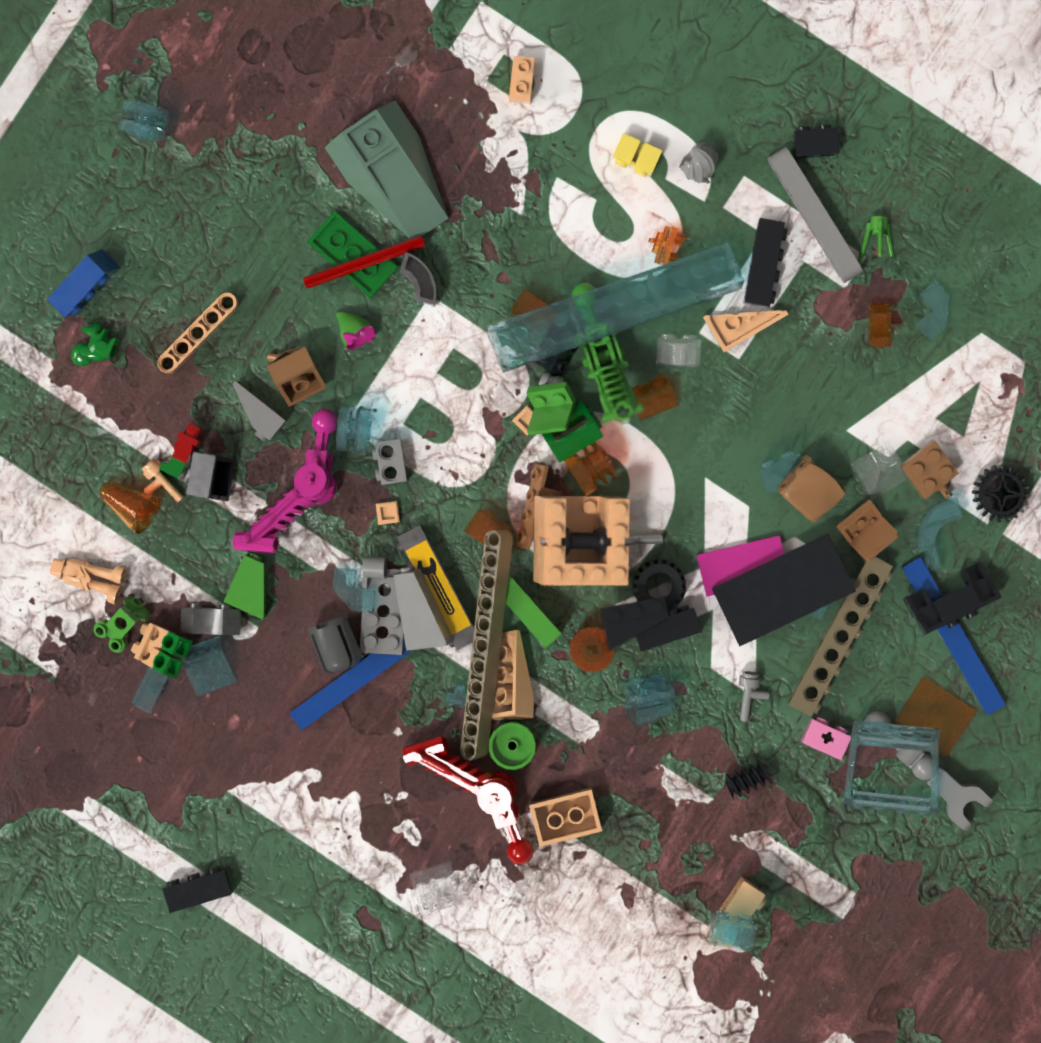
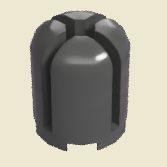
(335, 645)

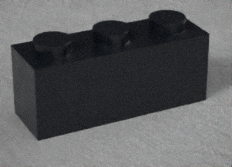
(677, 626)
(197, 889)

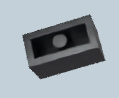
(815, 142)

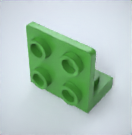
(552, 408)

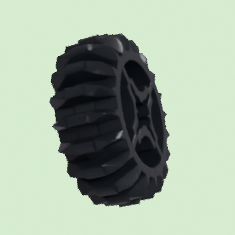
(1001, 483)

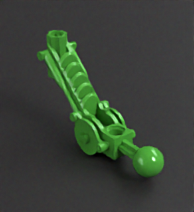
(612, 382)

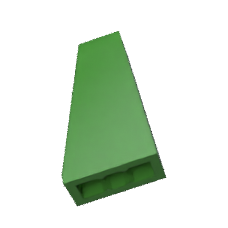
(530, 614)

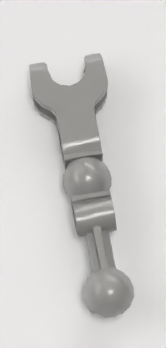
(952, 791)

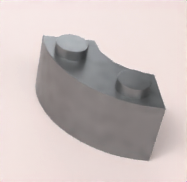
(421, 278)
(210, 620)

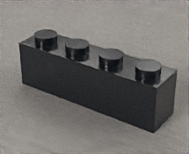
(764, 263)

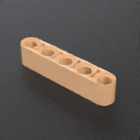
(187, 336)

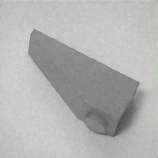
(261, 416)

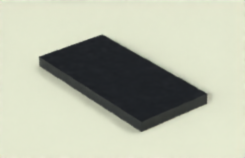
(783, 590)

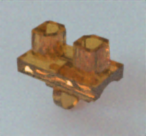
(663, 245)

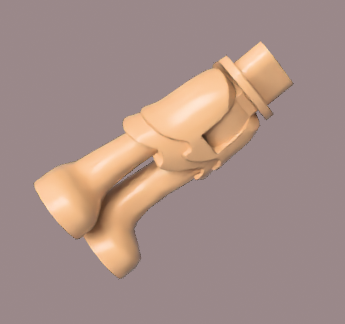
(80, 574)

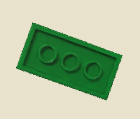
(341, 243)

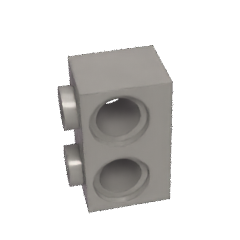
(396, 461)

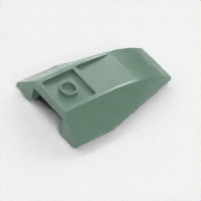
(390, 169)

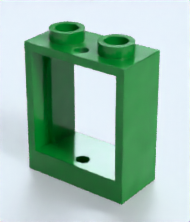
(578, 438)

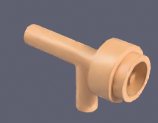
(152, 469)

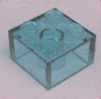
(731, 930)

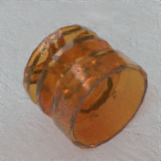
(590, 467)
(579, 653)

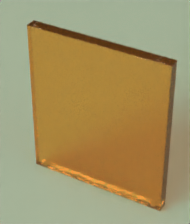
(935, 708)

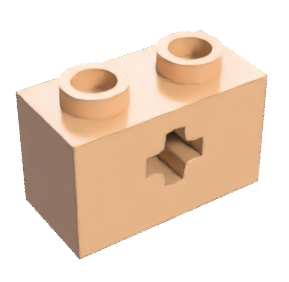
(521, 80)

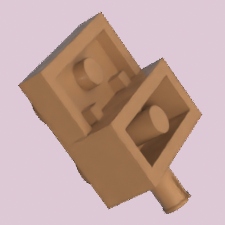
(930, 470)

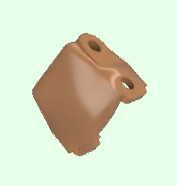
(810, 489)

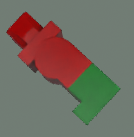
(183, 452)

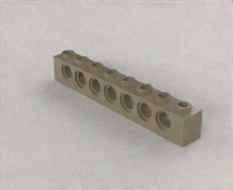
(839, 622)

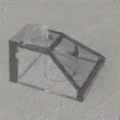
(879, 470)

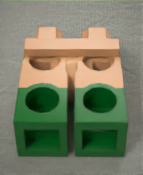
(153, 647)

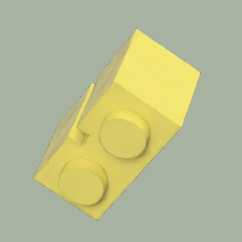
(636, 155)

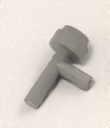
(749, 681)

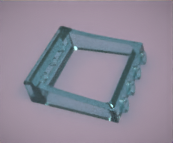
(894, 737)

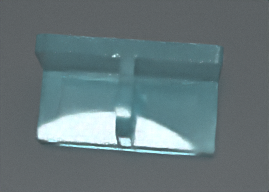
(149, 690)

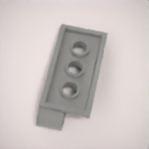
(374, 577)

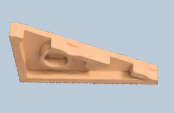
(735, 328)

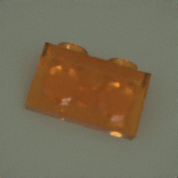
(655, 396)

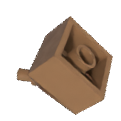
(295, 374)

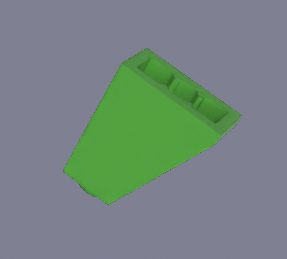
(249, 587)

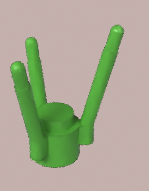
(879, 227)

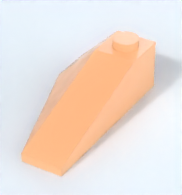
(513, 686)

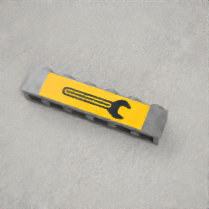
(423, 557)

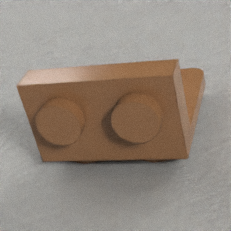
(867, 531)

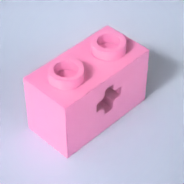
(835, 747)

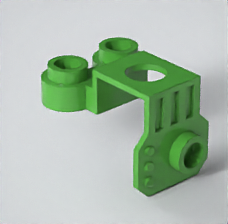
(131, 612)

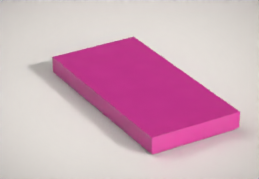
(730, 562)

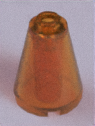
(130, 505)

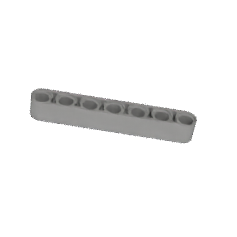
(814, 215)

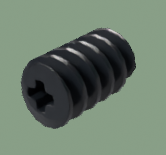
(747, 778)

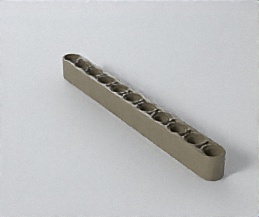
(486, 631)

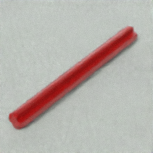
(364, 262)

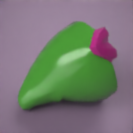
(354, 330)

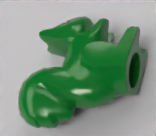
(99, 346)

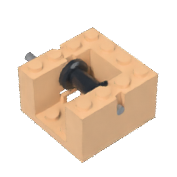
(570, 550)

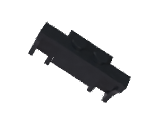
(949, 609)

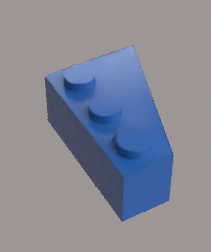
(83, 283)

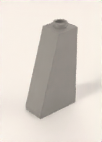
(419, 612)

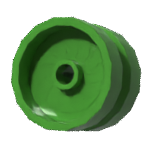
(516, 757)

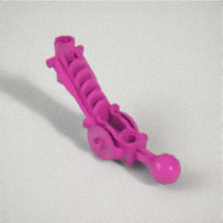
(312, 486)

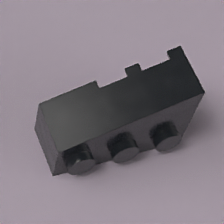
(630, 620)

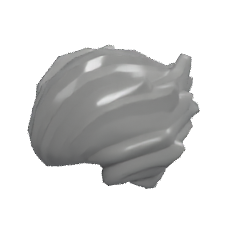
(700, 163)

